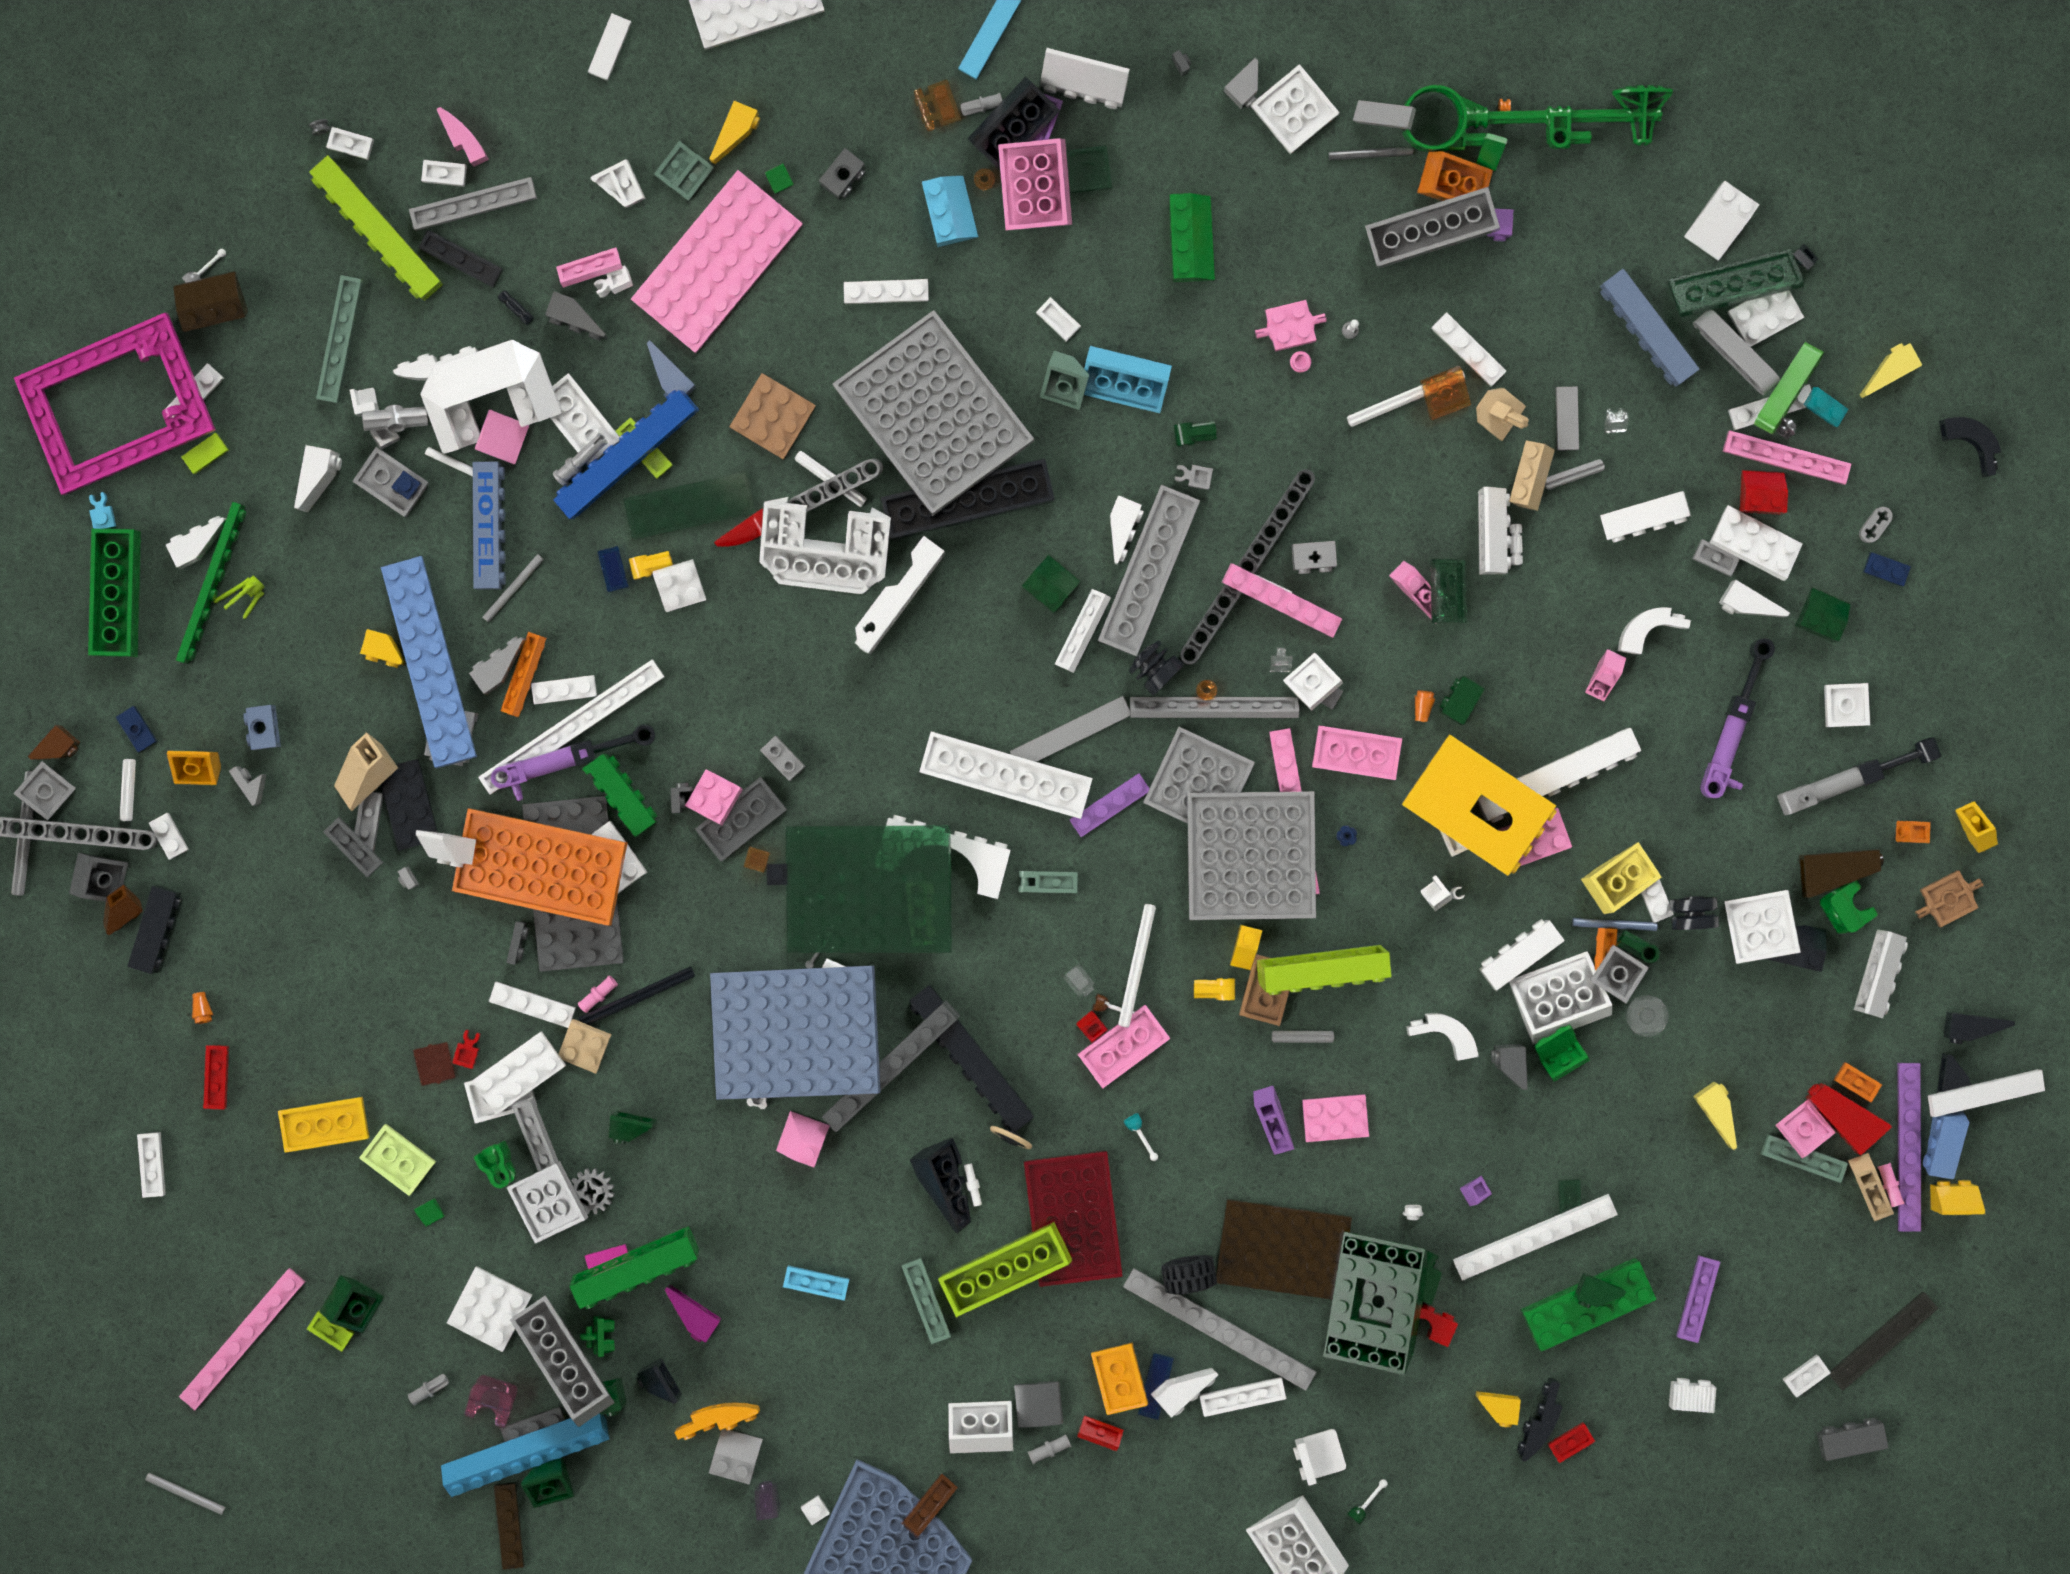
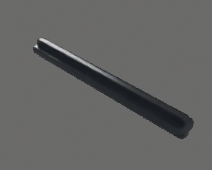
(637, 996)

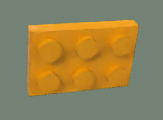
(1119, 1378)

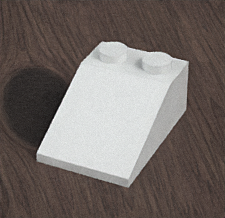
(1721, 220)
(316, 473)

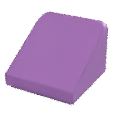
(1475, 1191)

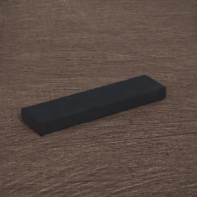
(460, 258)

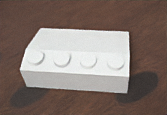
(1084, 78)
(1560, 997)
(1296, 1541)

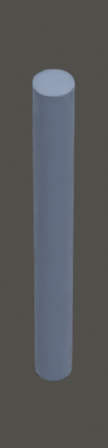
(1615, 924)

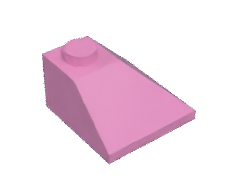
(802, 1139)

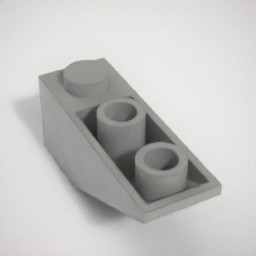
(494, 671)

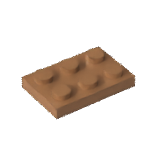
(1258, 1003)

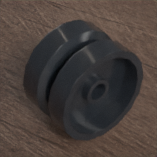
(1694, 913)

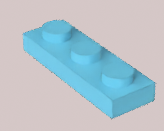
(816, 1282)

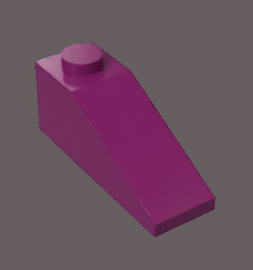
(695, 1317)

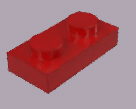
(1100, 1433)
(1571, 1442)

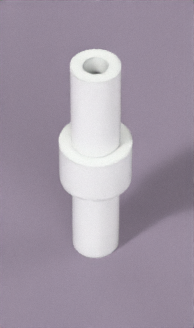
(972, 1185)

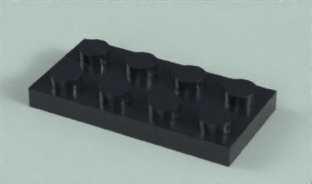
(408, 804)

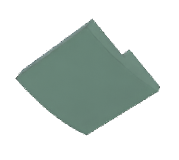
(683, 170)

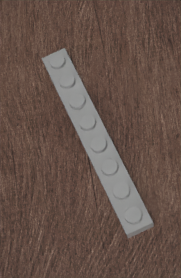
(1216, 708)

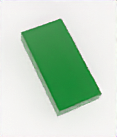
(1491, 151)

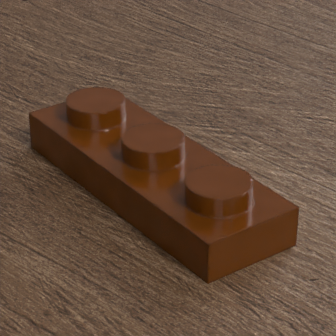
(929, 1505)

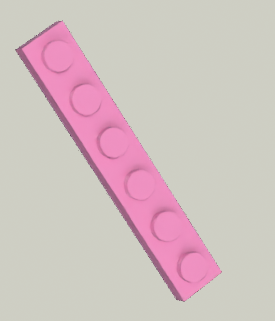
(1787, 457)
(1281, 600)

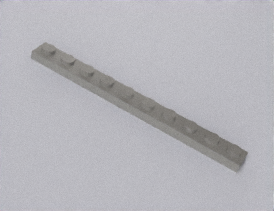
(1220, 1329)

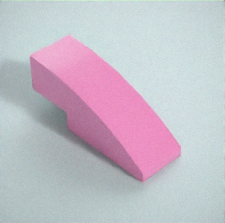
(462, 138)

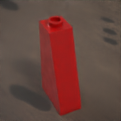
(1850, 1121)

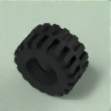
(1189, 1274)

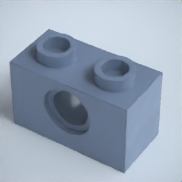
(270, 737)

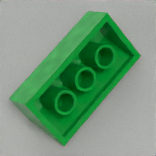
(1191, 237)

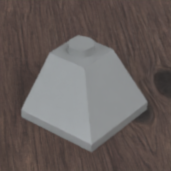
(1619, 974)

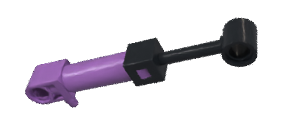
(1737, 715)
(574, 755)

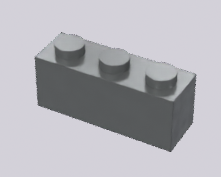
(1852, 1439)

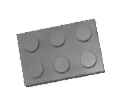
(380, 474)

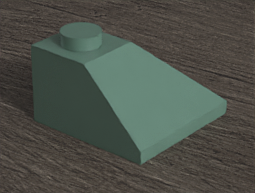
(1064, 381)

